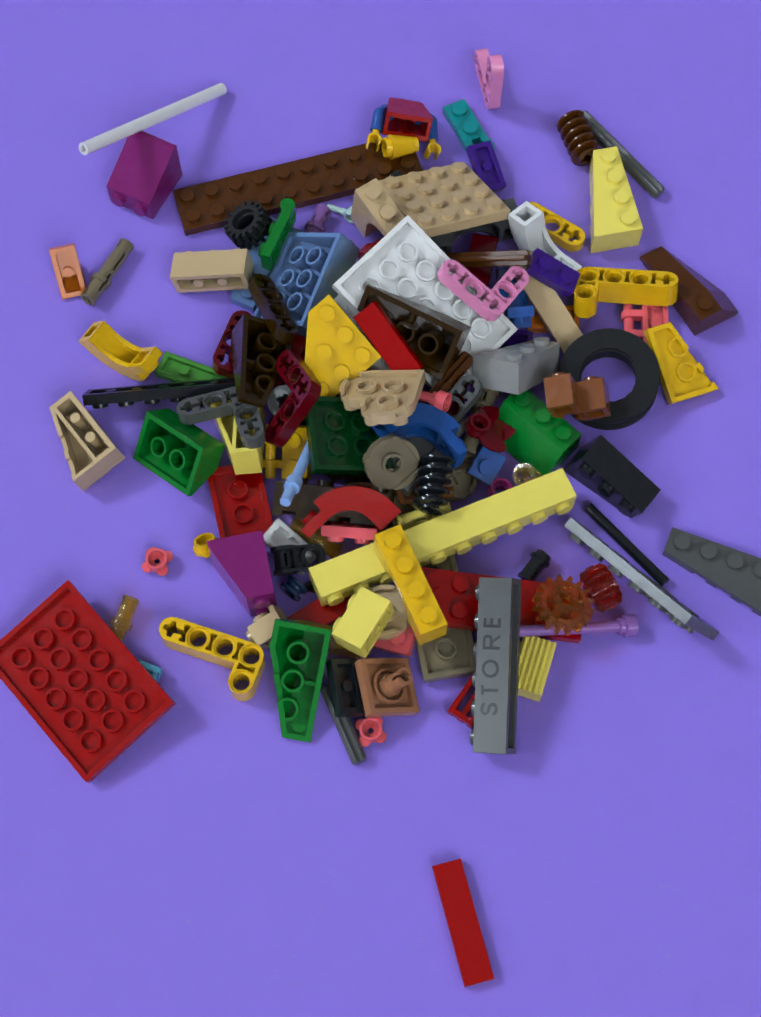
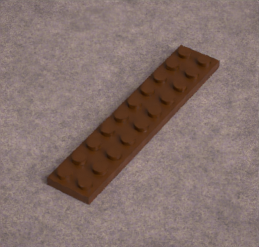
(303, 180)

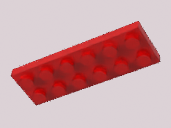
(459, 605)

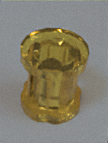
(525, 470)

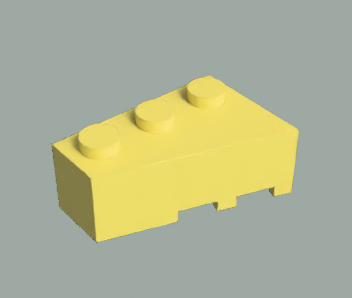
(241, 458)

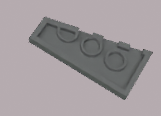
(720, 565)

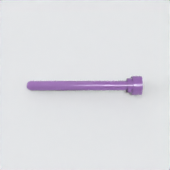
(625, 625)

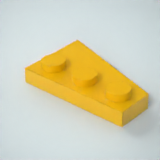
(679, 372)

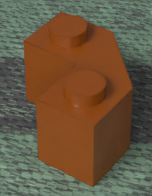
(584, 399)

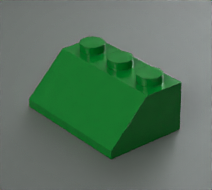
(538, 436)
(177, 451)

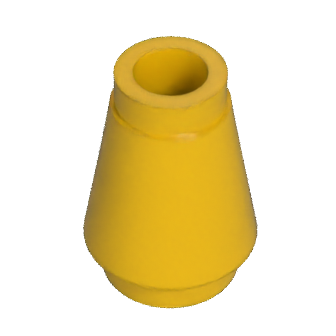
(397, 146)

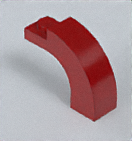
(353, 498)

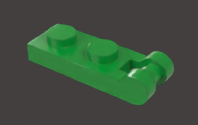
(277, 234)

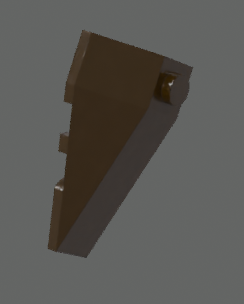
(430, 334)
(254, 360)

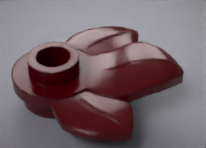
(489, 428)

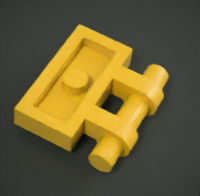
(290, 454)

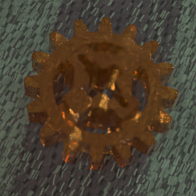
(563, 605)

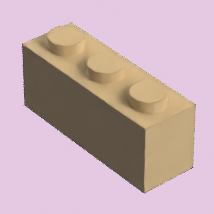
(211, 270)

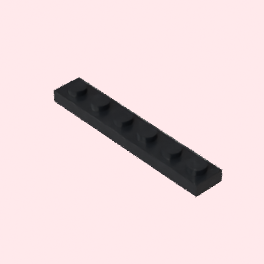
(153, 393)

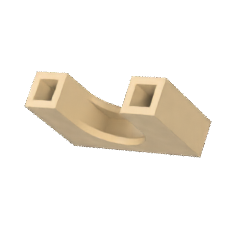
(374, 209)

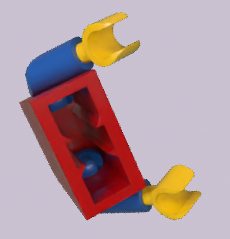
(405, 119)

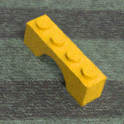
(418, 599)

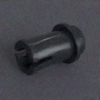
(535, 565)

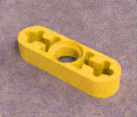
(571, 230)

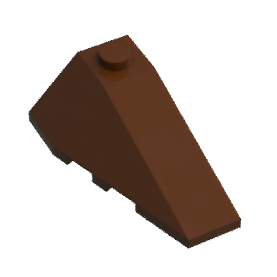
(698, 300)

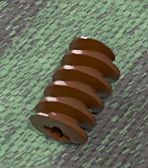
(577, 137)

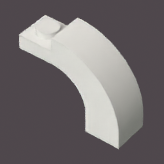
(530, 233)

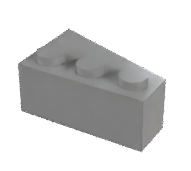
(517, 366)

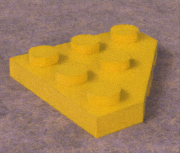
(335, 346)

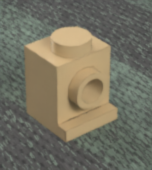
(262, 628)

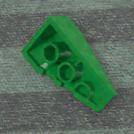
(299, 663)

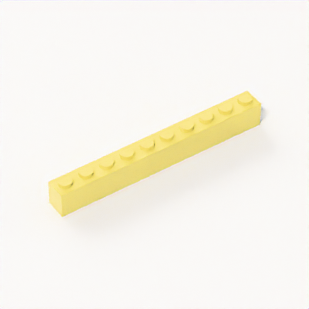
(448, 535)

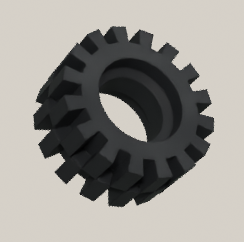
(247, 214)

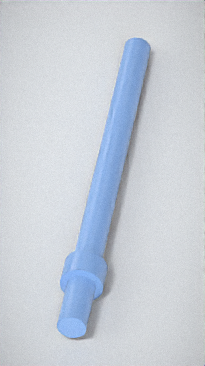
(294, 481)

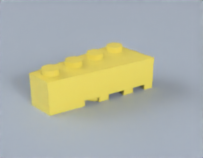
(612, 205)

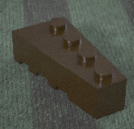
(303, 502)

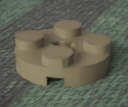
(391, 447)

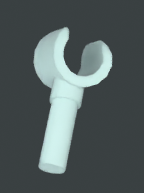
(342, 211)

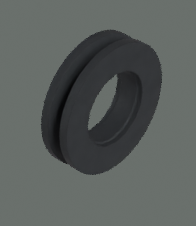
(627, 348)

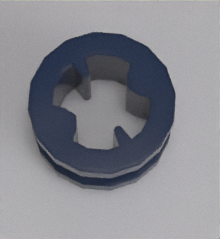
(293, 588)

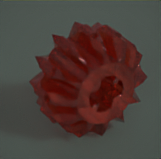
(602, 587)

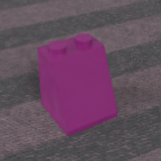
(144, 174)
(245, 569)

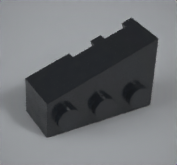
(612, 477)

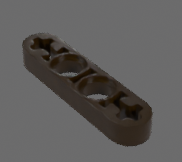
(273, 309)

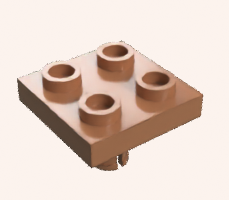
(386, 687)

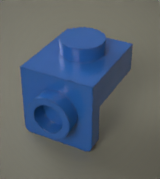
(485, 465)

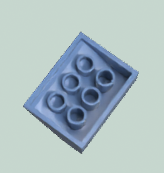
(308, 269)

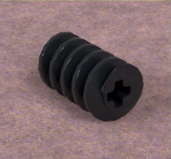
(431, 483)

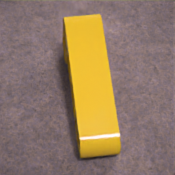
(622, 287)
(210, 652)

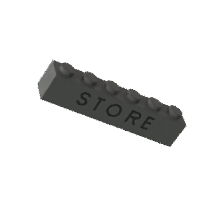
(496, 665)

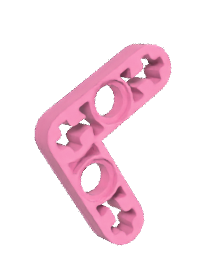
(490, 75)
(490, 297)

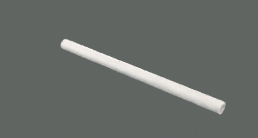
(151, 119)

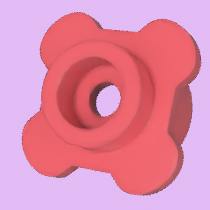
(154, 554)
(370, 723)

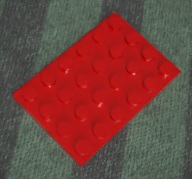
(80, 681)

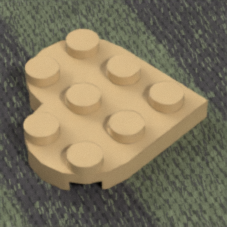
(383, 395)

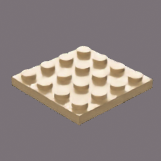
(445, 199)

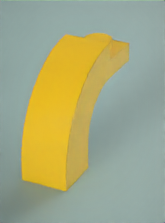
(119, 353)

